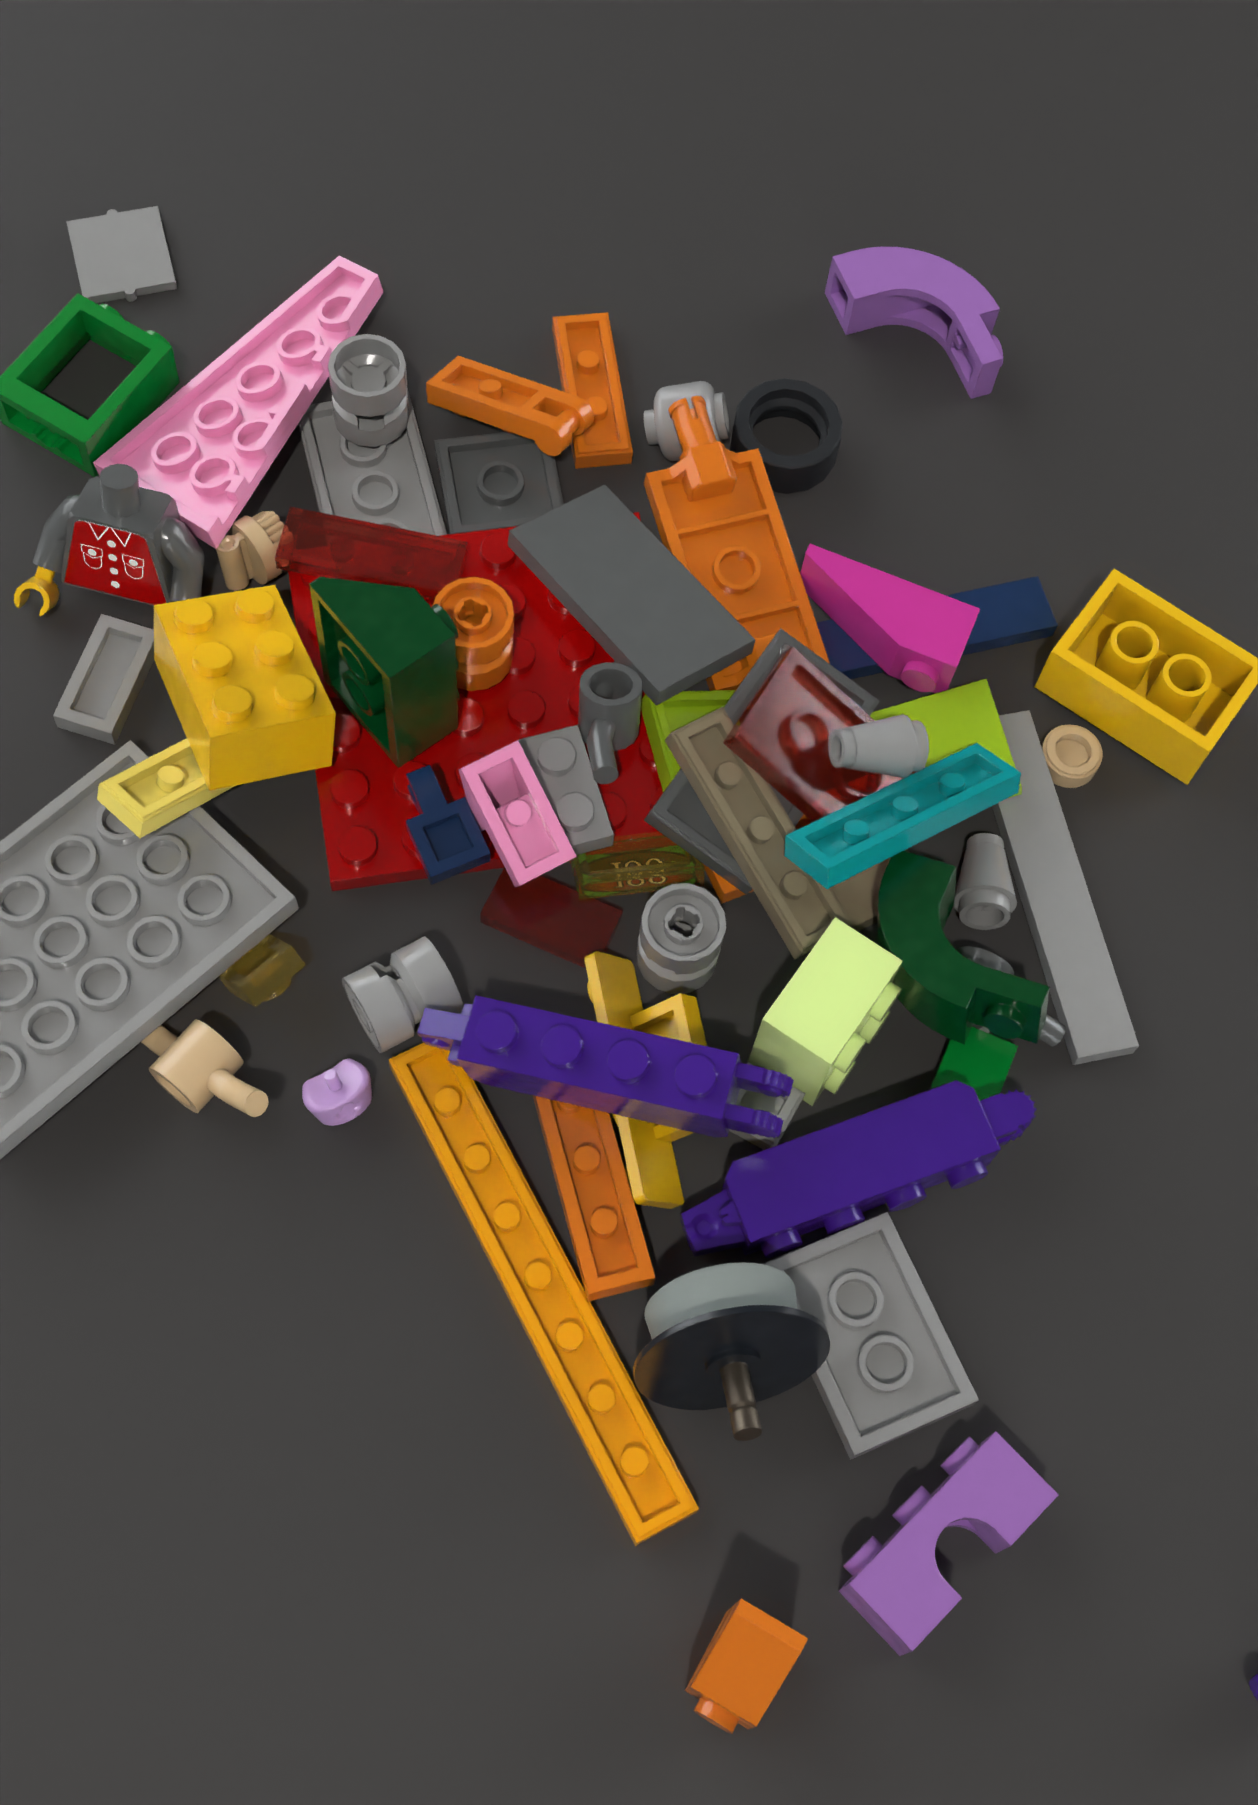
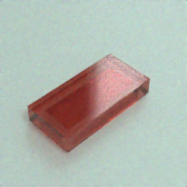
(551, 917)

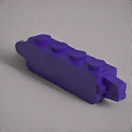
(605, 1067)
(856, 1167)

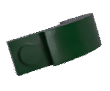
(937, 980)

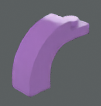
(924, 293)

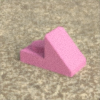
(515, 813)

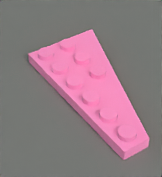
(236, 415)

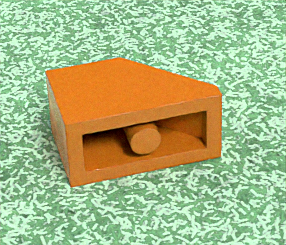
(743, 1667)

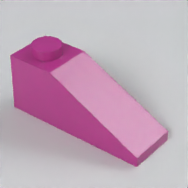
(896, 622)

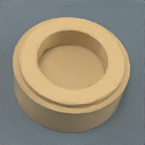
(1072, 755)

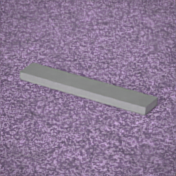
(1060, 906)

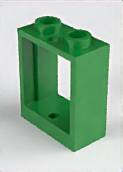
(59, 428)

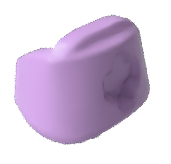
(338, 1093)

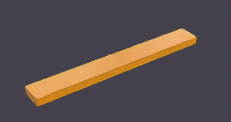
(545, 1294)

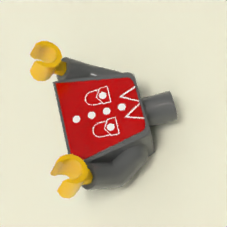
(117, 544)

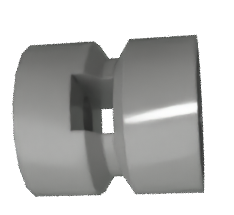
(369, 390)
(680, 938)
(395, 996)

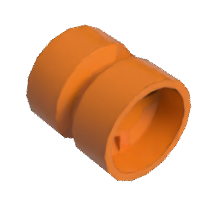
(484, 628)

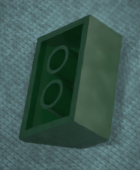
(389, 662)

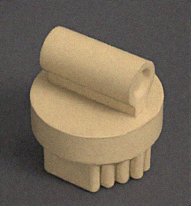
(250, 550)

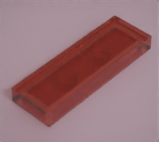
(368, 552)

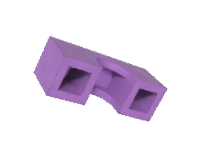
(899, 1581)

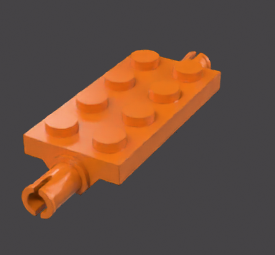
(729, 534)

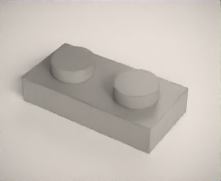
(568, 782)

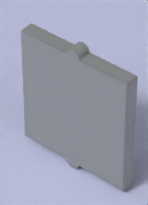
(121, 255)

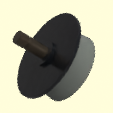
(728, 1342)

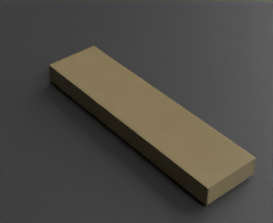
(754, 831)

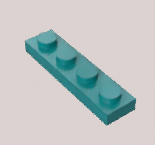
(901, 815)

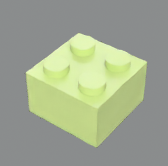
(828, 1011)

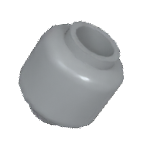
(660, 427)

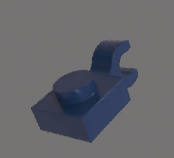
(443, 832)

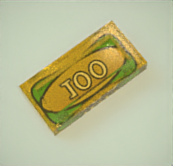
(634, 866)

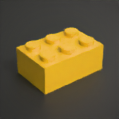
(1149, 675)
(243, 687)

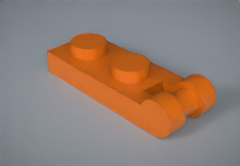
(510, 403)

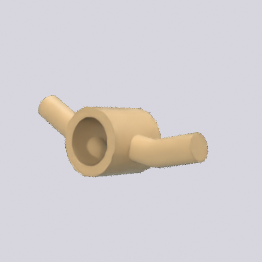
(201, 1067)

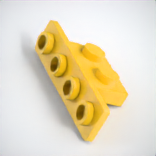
(646, 1145)

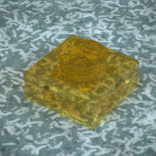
(263, 971)

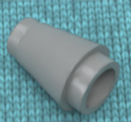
(882, 746)
(985, 884)

